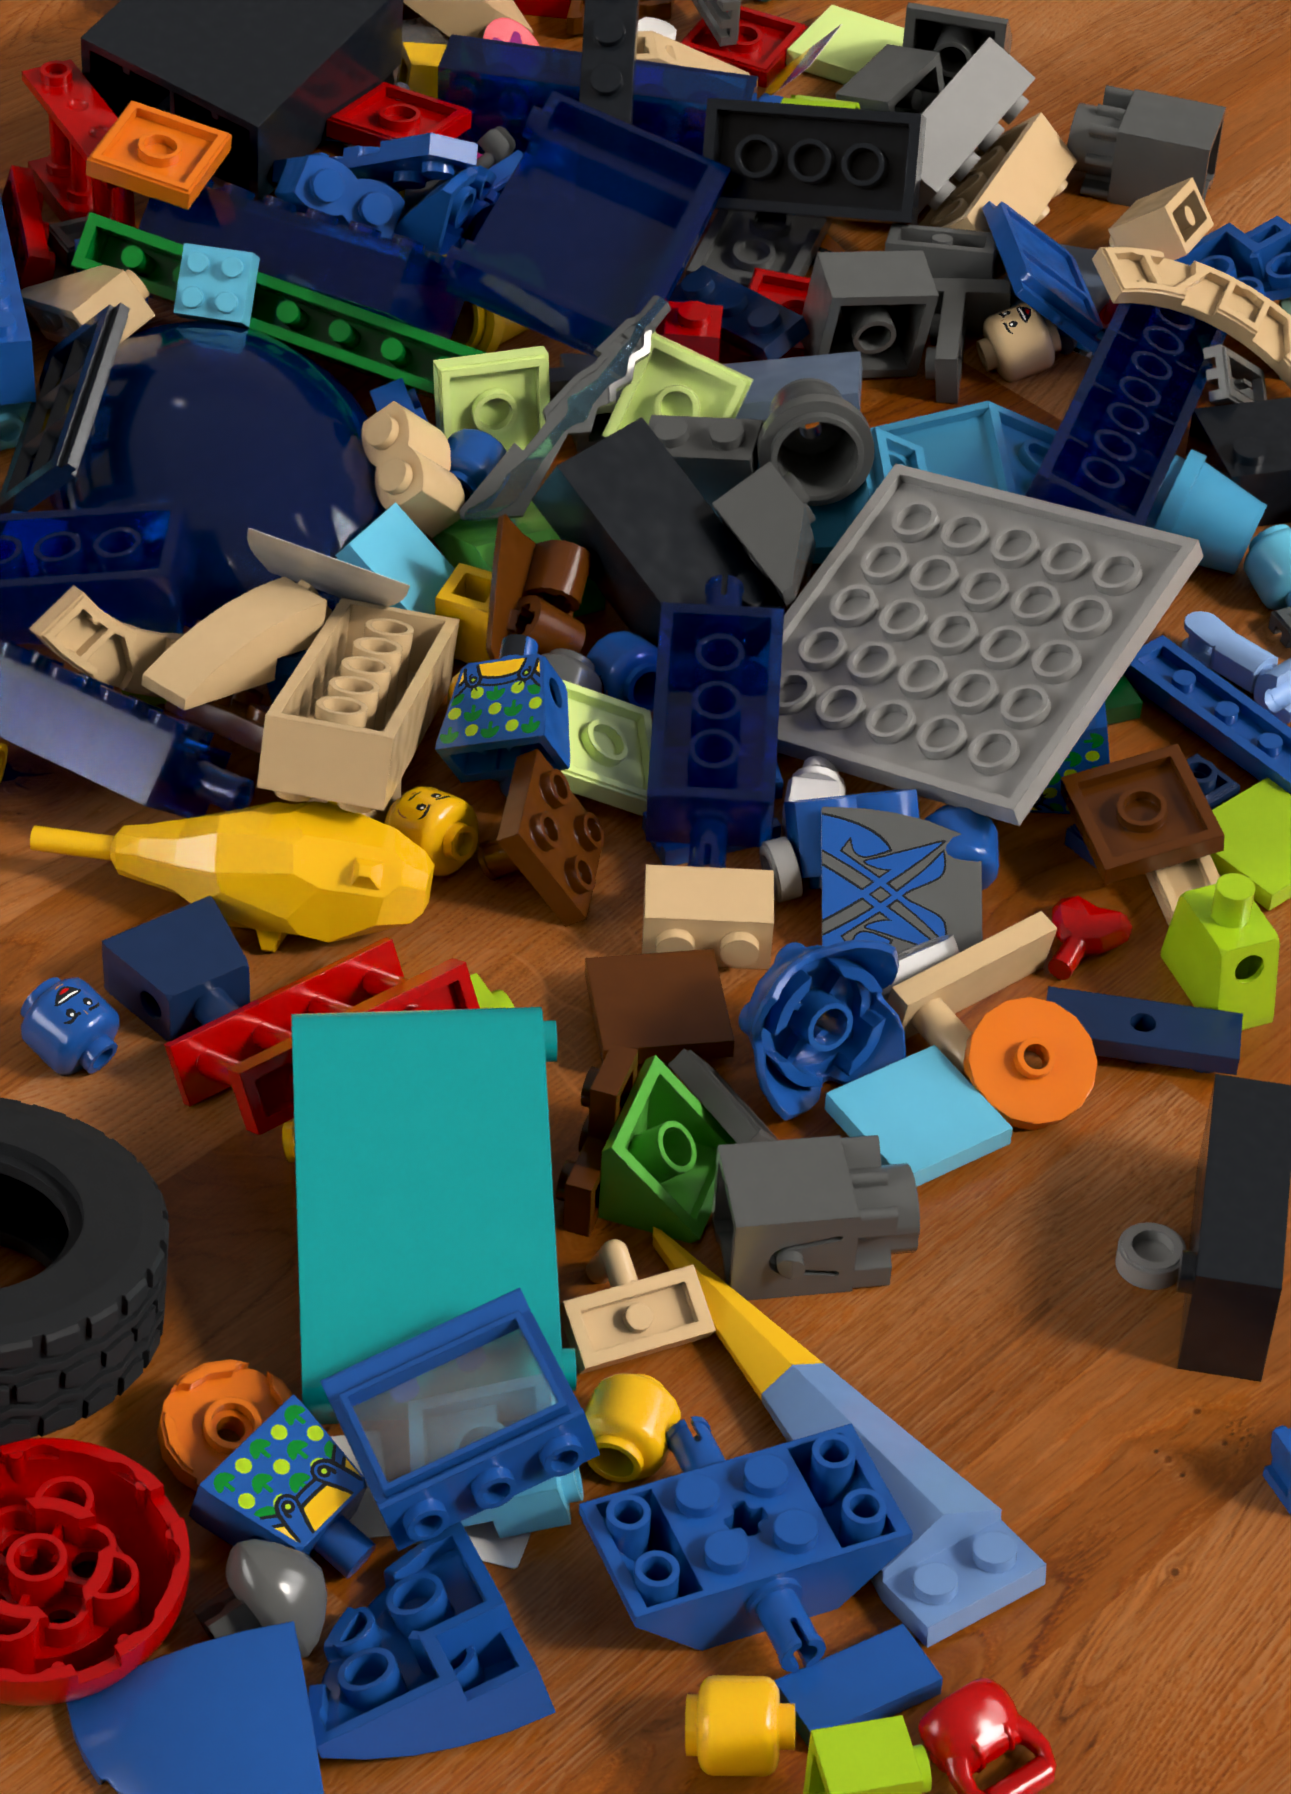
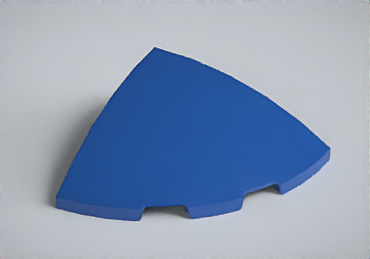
(448, 210)
(1255, 257)
(426, 1661)
(206, 1721)

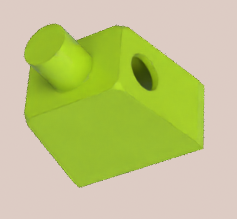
(1224, 950)

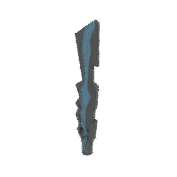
(571, 412)

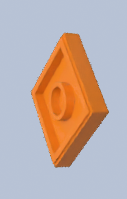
(159, 155)

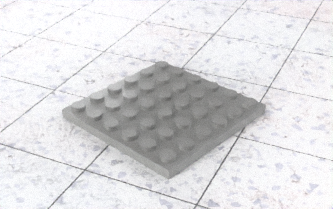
(968, 638)

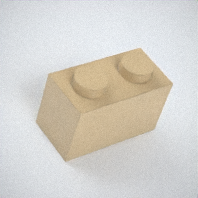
(1164, 221)
(710, 910)

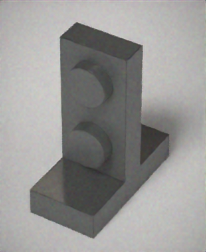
(959, 313)

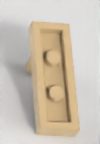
(934, 996)

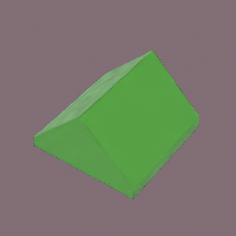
(661, 1158)

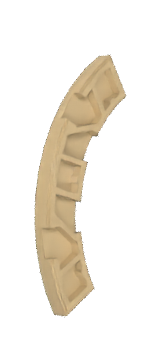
(1203, 293)
(104, 645)

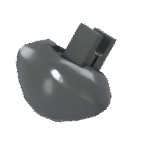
(265, 1589)

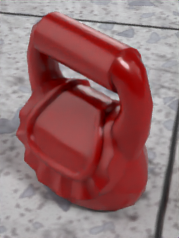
(977, 1728)

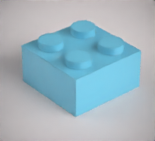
(216, 285)

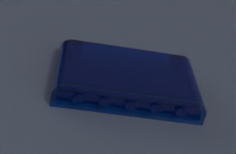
(586, 226)

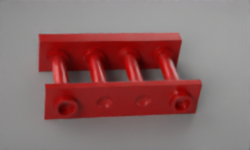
(76, 127)
(254, 1043)

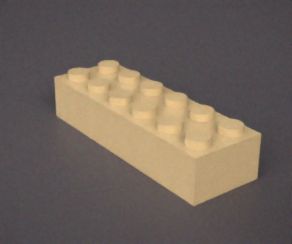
(357, 706)

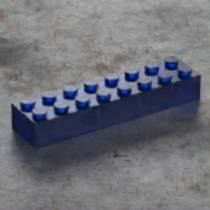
(1127, 413)

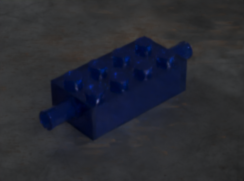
(715, 724)
(113, 737)

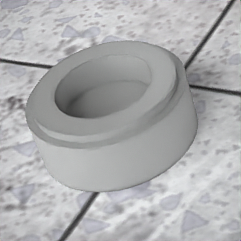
(780, 857)
(1149, 1255)

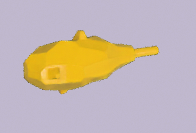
(272, 867)

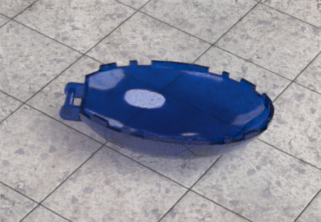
(240, 438)

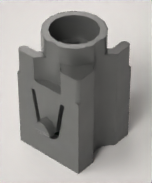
(1144, 144)
(811, 1215)

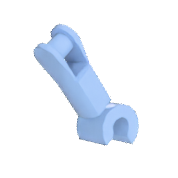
(1240, 662)

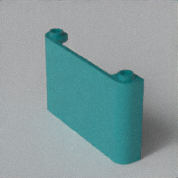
(419, 1178)

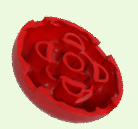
(69, 1507)

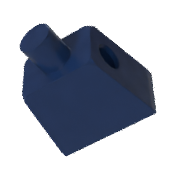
(178, 969)

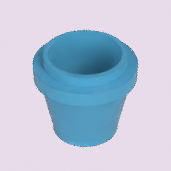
(1209, 508)

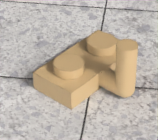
(633, 1314)

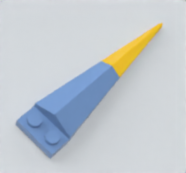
(960, 1550)

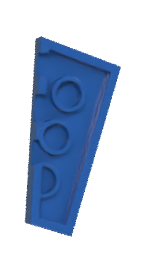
(404, 161)

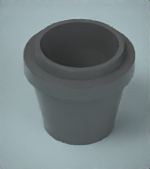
(825, 459)

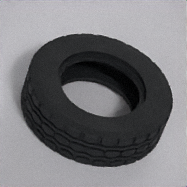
(100, 1304)

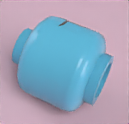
(1270, 566)

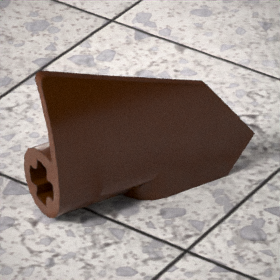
(536, 590)

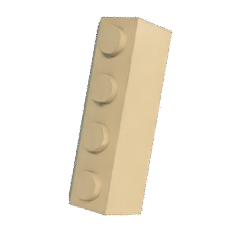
(1020, 169)

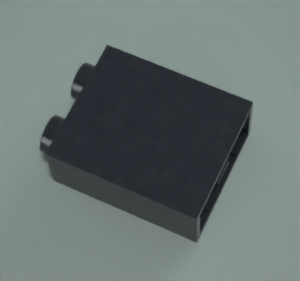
(246, 69)

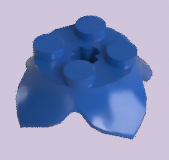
(822, 1020)

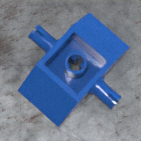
(749, 1539)

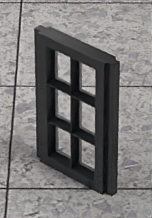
(63, 411)

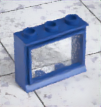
(460, 1419)

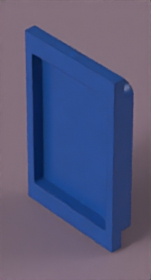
(1044, 274)

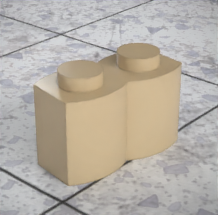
(413, 467)

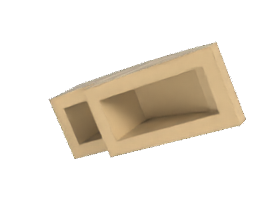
(237, 645)

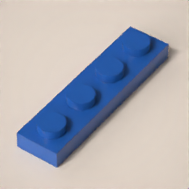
(1213, 710)

